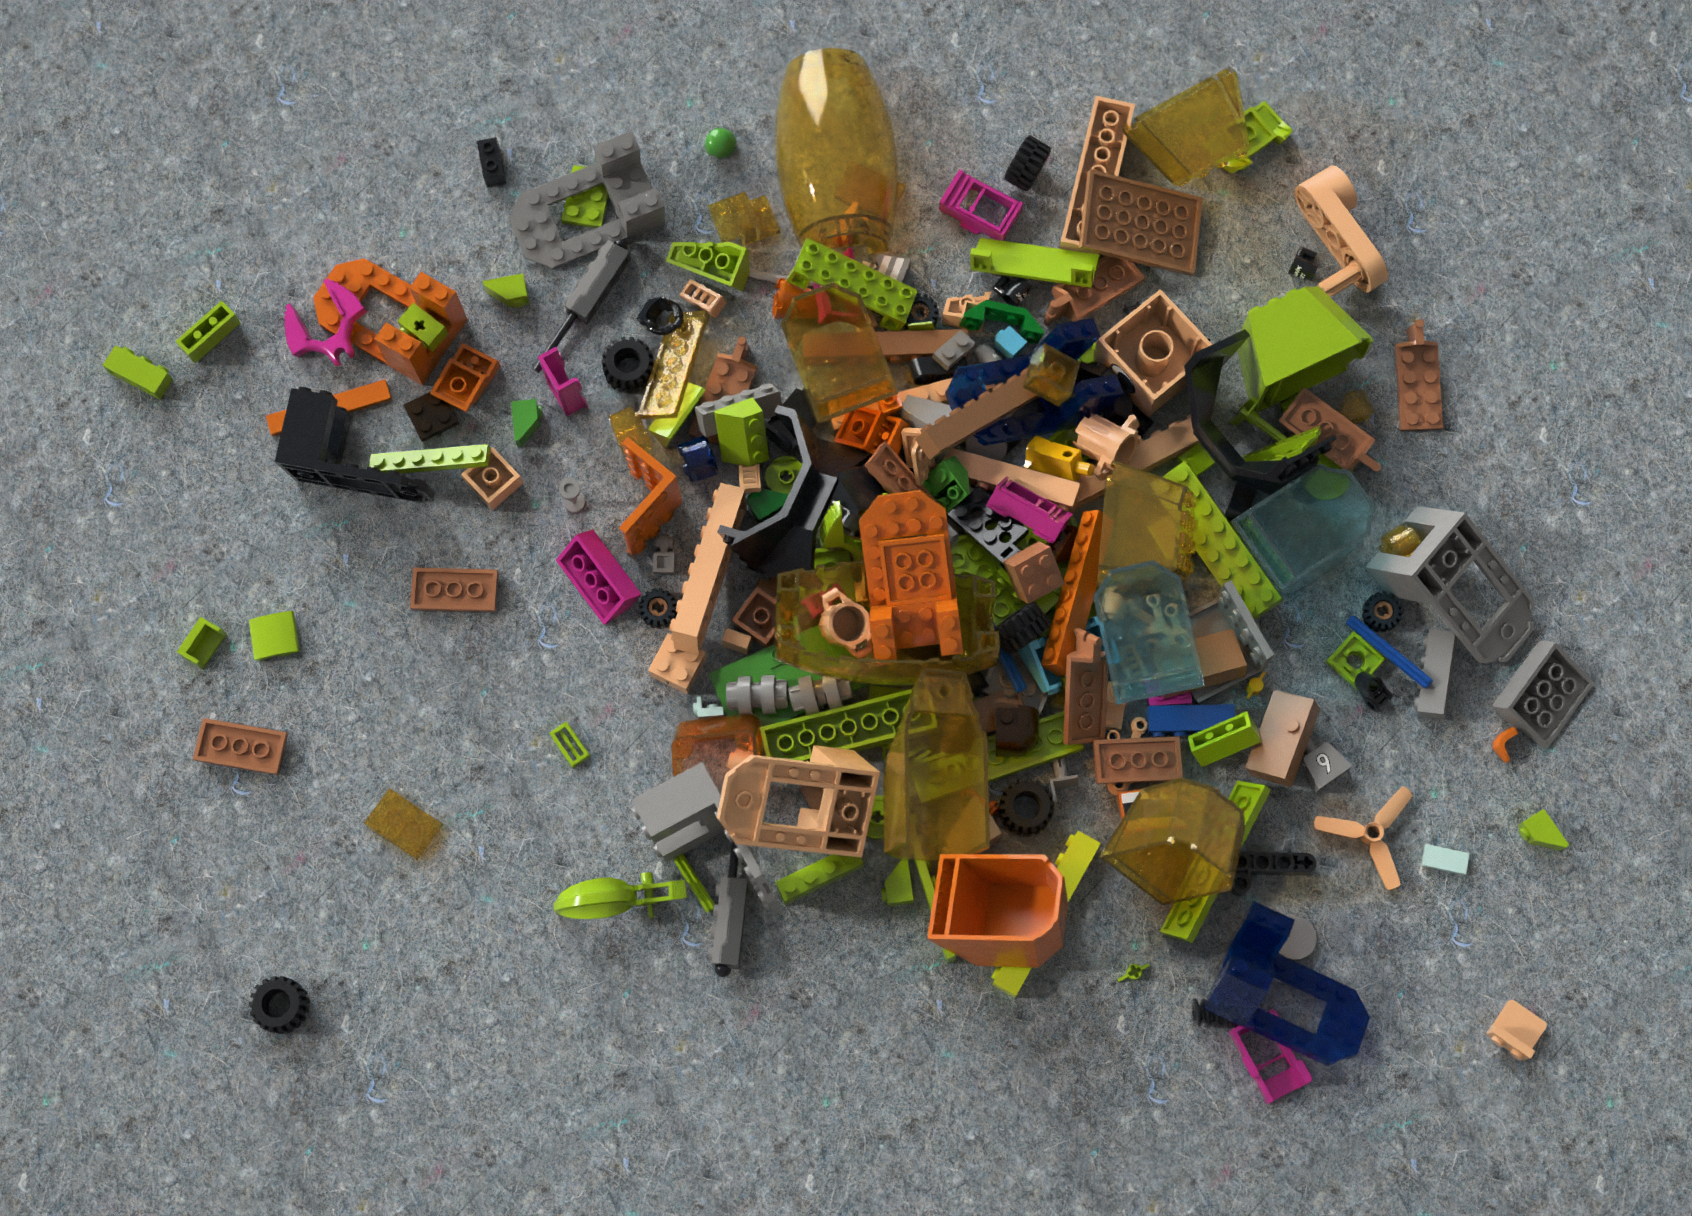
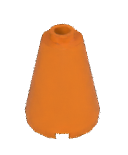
(784, 297)

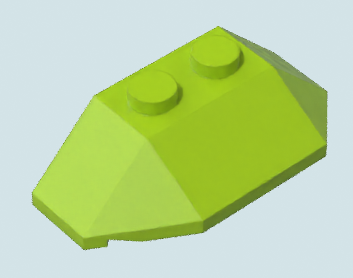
(1287, 447)

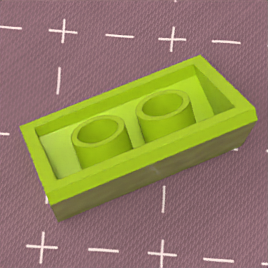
(666, 428)

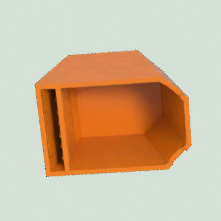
(999, 909)

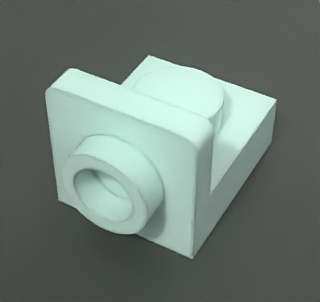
(710, 711)

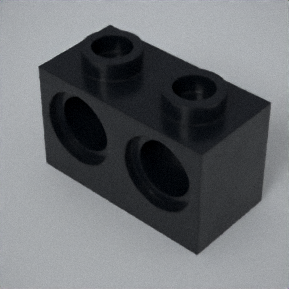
(491, 162)

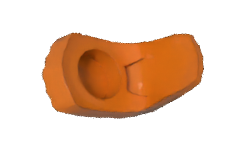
(1499, 743)

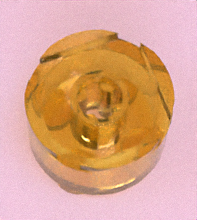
(1400, 541)

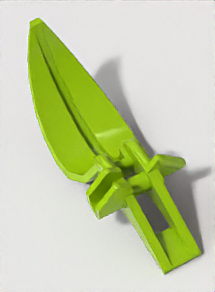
(613, 896)

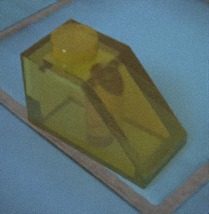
(1356, 407)

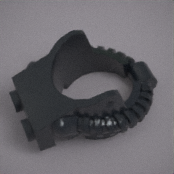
(651, 311)

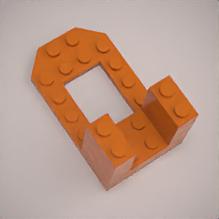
(391, 344)
(908, 624)

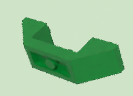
(1012, 315)

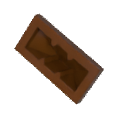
(1064, 544)

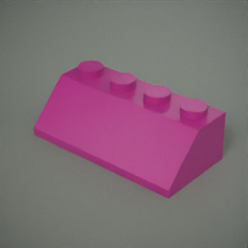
(598, 576)

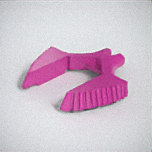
(300, 340)

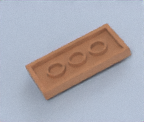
(892, 471)
(454, 589)
(240, 746)
(1137, 760)

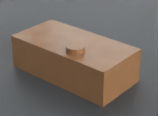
(1220, 659)
(1283, 738)

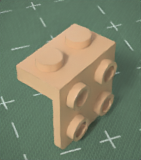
(915, 455)
(1517, 1030)

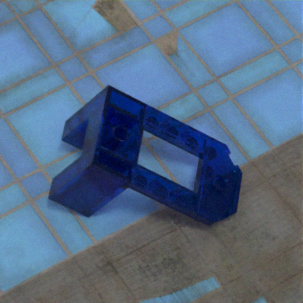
(1087, 396)
(1246, 977)

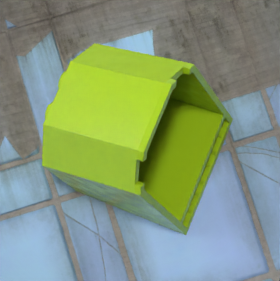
(1297, 345)

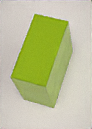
(1198, 459)

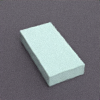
(1445, 859)

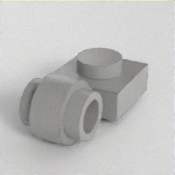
(664, 561)

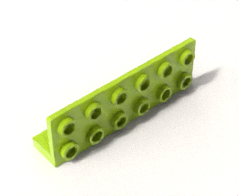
(1034, 262)
(877, 290)

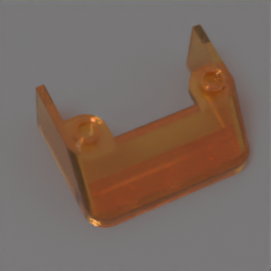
(741, 727)

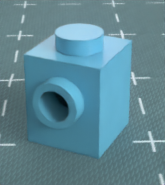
(1010, 343)

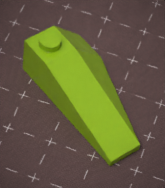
(720, 262)

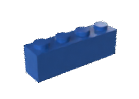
(1185, 719)

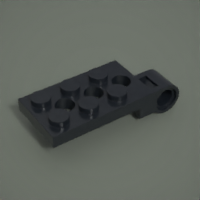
(976, 527)

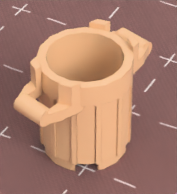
(1107, 441)
(845, 624)

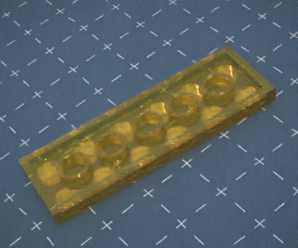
(673, 367)

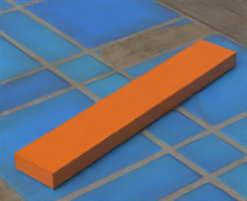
(351, 400)

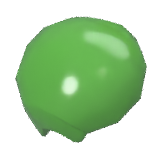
(720, 143)

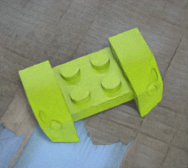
(1262, 129)

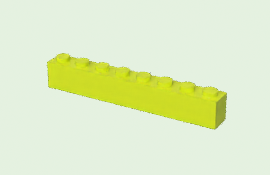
(1072, 867)

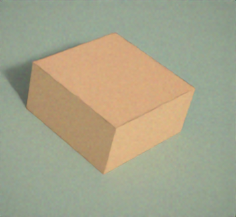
(737, 641)

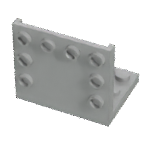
(1227, 613)

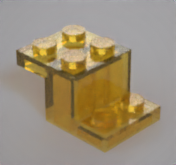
(743, 218)

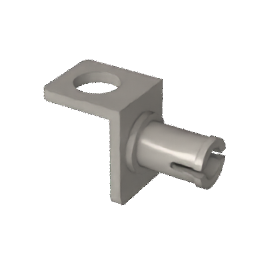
(1061, 778)

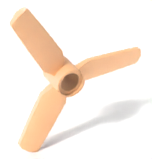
(1378, 849)

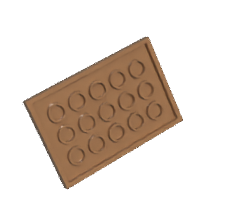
(1140, 222)

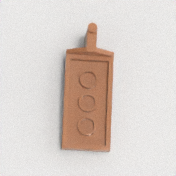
(1111, 280)
(728, 377)
(1418, 382)
(1351, 442)
(1085, 690)

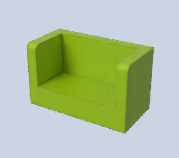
(201, 643)

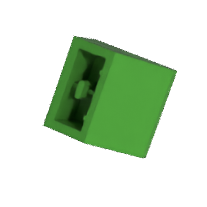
(948, 483)

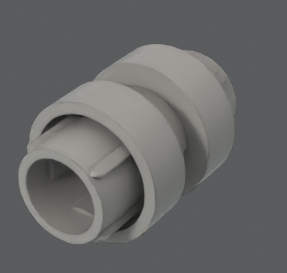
(768, 694)
(812, 694)

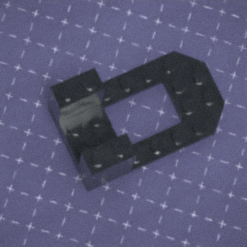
(314, 447)

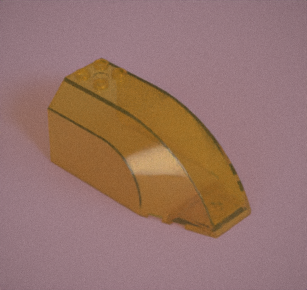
(937, 773)

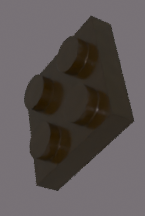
(430, 416)

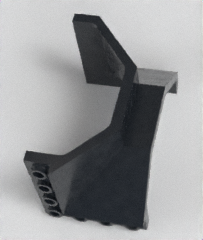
(1202, 383)
(789, 537)

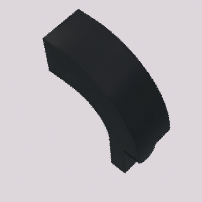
(1122, 407)

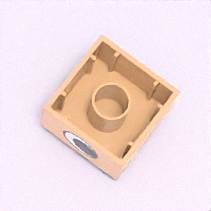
(1151, 351)

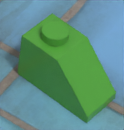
(526, 419)

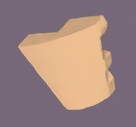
(957, 306)

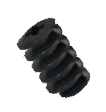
(1201, 1014)

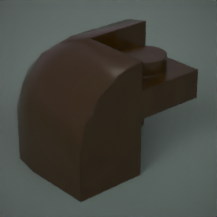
(1016, 730)

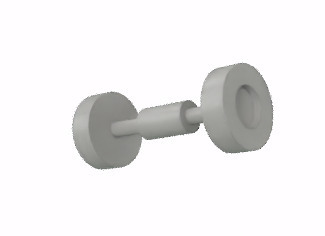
(570, 491)

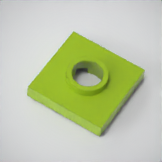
(1357, 646)

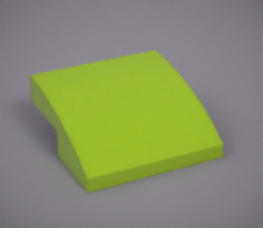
(274, 635)

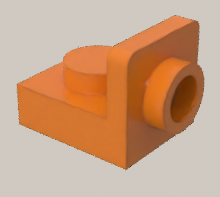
(890, 405)

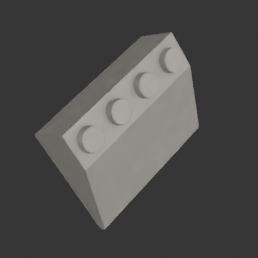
(1543, 693)

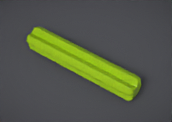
(694, 883)

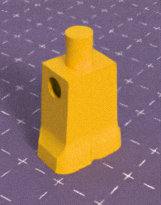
(1056, 459)

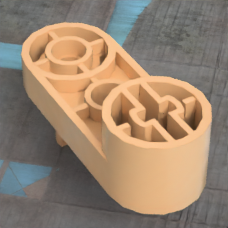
(1326, 206)

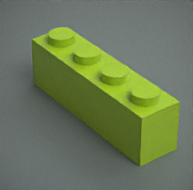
(817, 876)

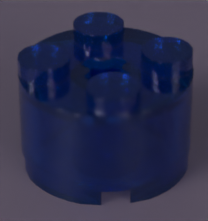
(698, 459)

